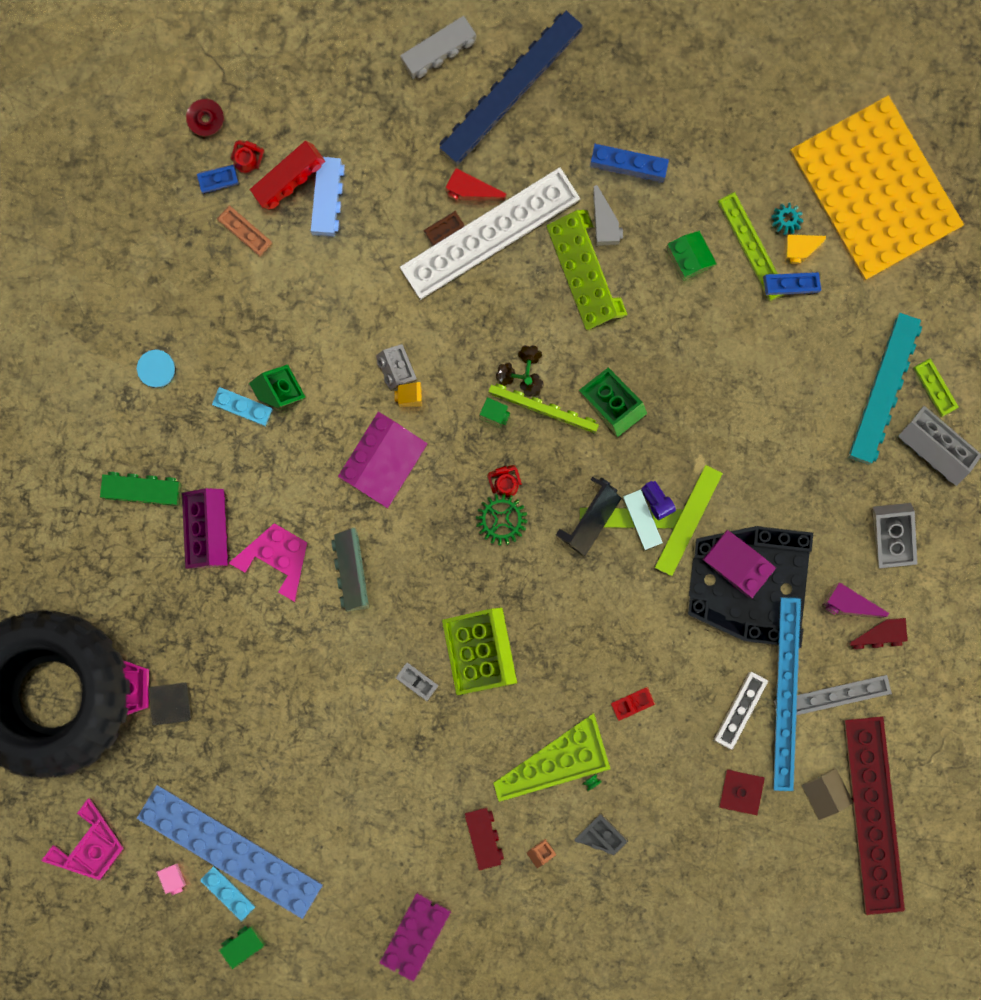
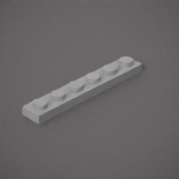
(842, 694)

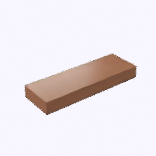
(244, 231)

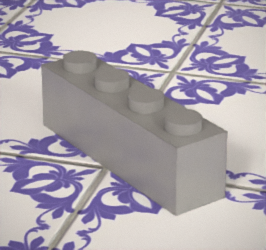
(438, 47)

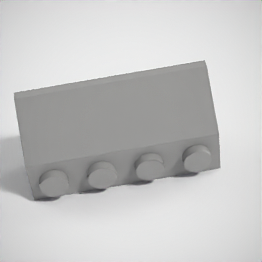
(940, 446)

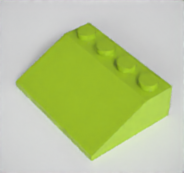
(479, 651)

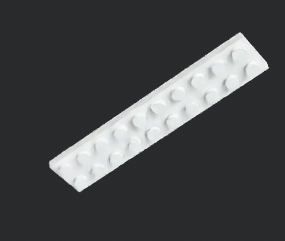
(490, 233)

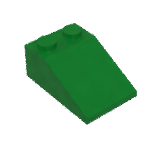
(613, 401)

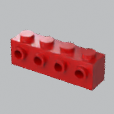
(287, 175)

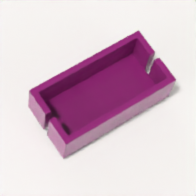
(415, 936)

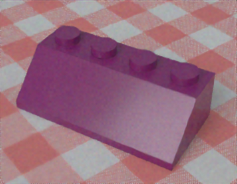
(204, 528)

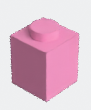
(171, 879)

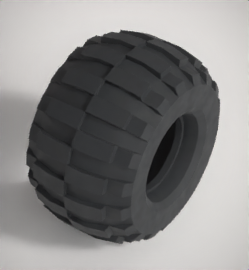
(70, 640)

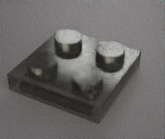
(169, 703)

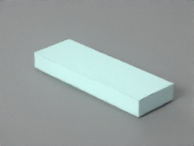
(642, 519)

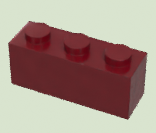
(484, 838)

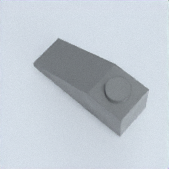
(606, 223)

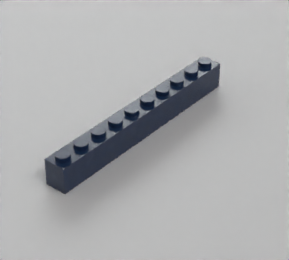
(510, 88)

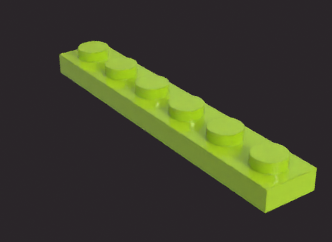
(535, 404)

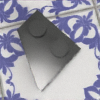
(602, 835)

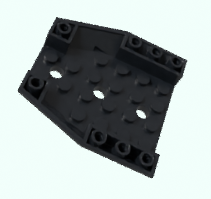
(755, 617)

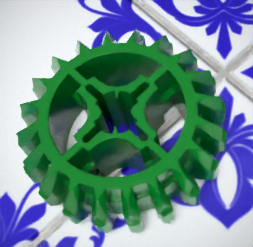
(491, 532)

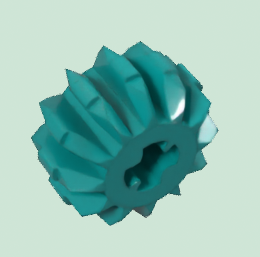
(782, 213)

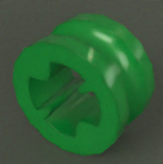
(592, 782)

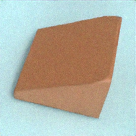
(541, 853)

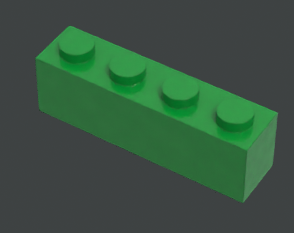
(140, 490)

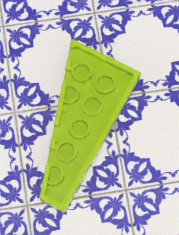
(563, 760)

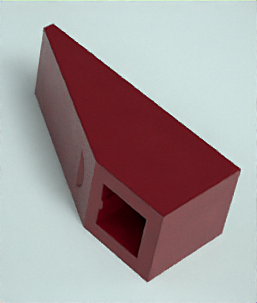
(887, 631)

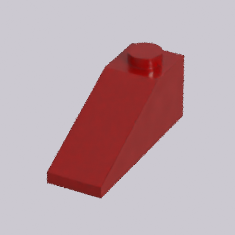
(469, 188)

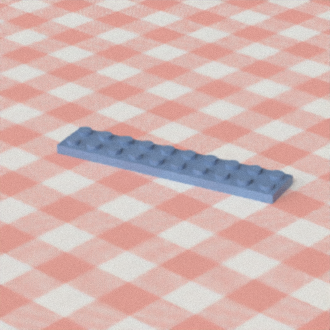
(229, 851)

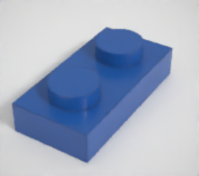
(217, 179)

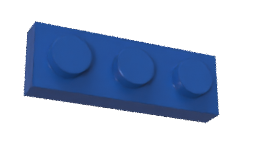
(792, 283)

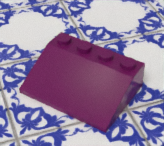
(382, 460)

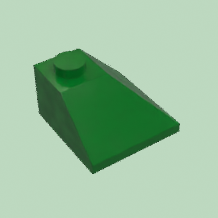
(277, 387)

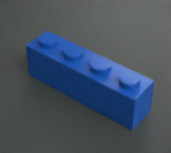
(629, 163)

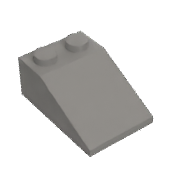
(895, 535)

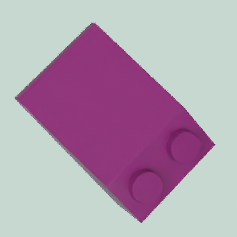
(739, 564)
(845, 601)

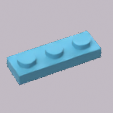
(242, 406)
(227, 893)

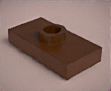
(443, 228)

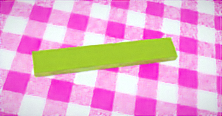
(747, 238)
(621, 519)
(688, 520)

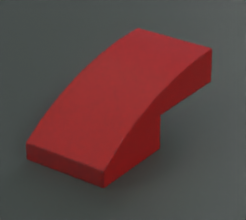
(633, 703)

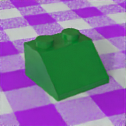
(690, 255)

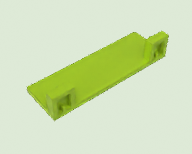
(583, 269)

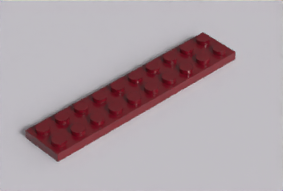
(874, 815)

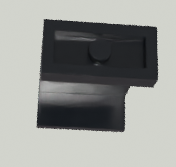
(593, 519)

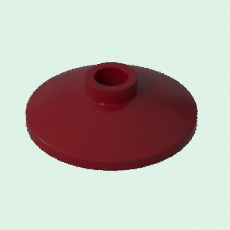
(198, 111)

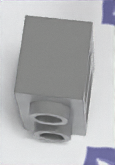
(417, 681)

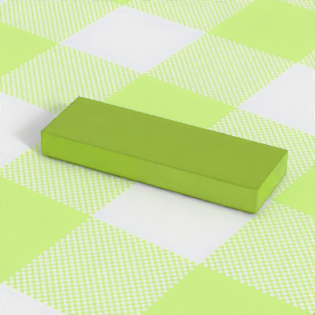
(935, 387)

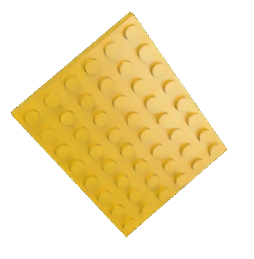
(876, 187)

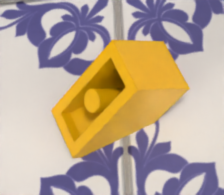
(800, 247)
(409, 395)

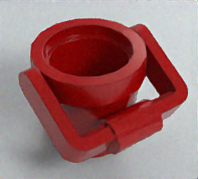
(244, 158)
(505, 482)

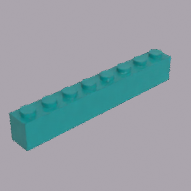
(884, 389)

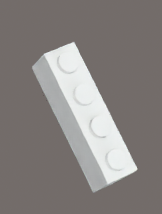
(740, 710)

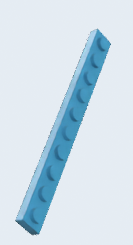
(786, 693)

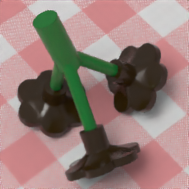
(531, 383)

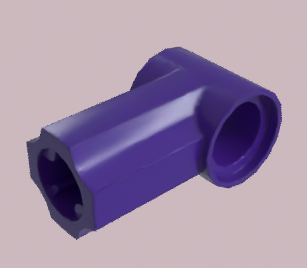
(660, 504)

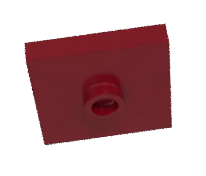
(741, 792)

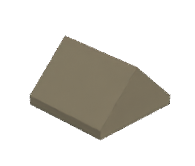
(827, 794)

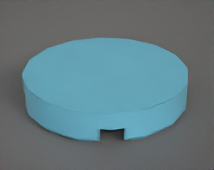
(155, 368)

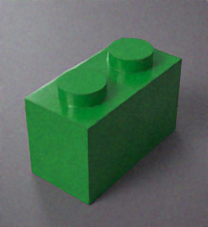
(494, 413)
(241, 947)

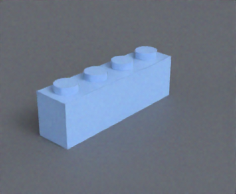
(326, 197)

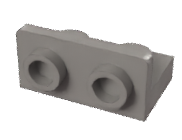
(395, 366)

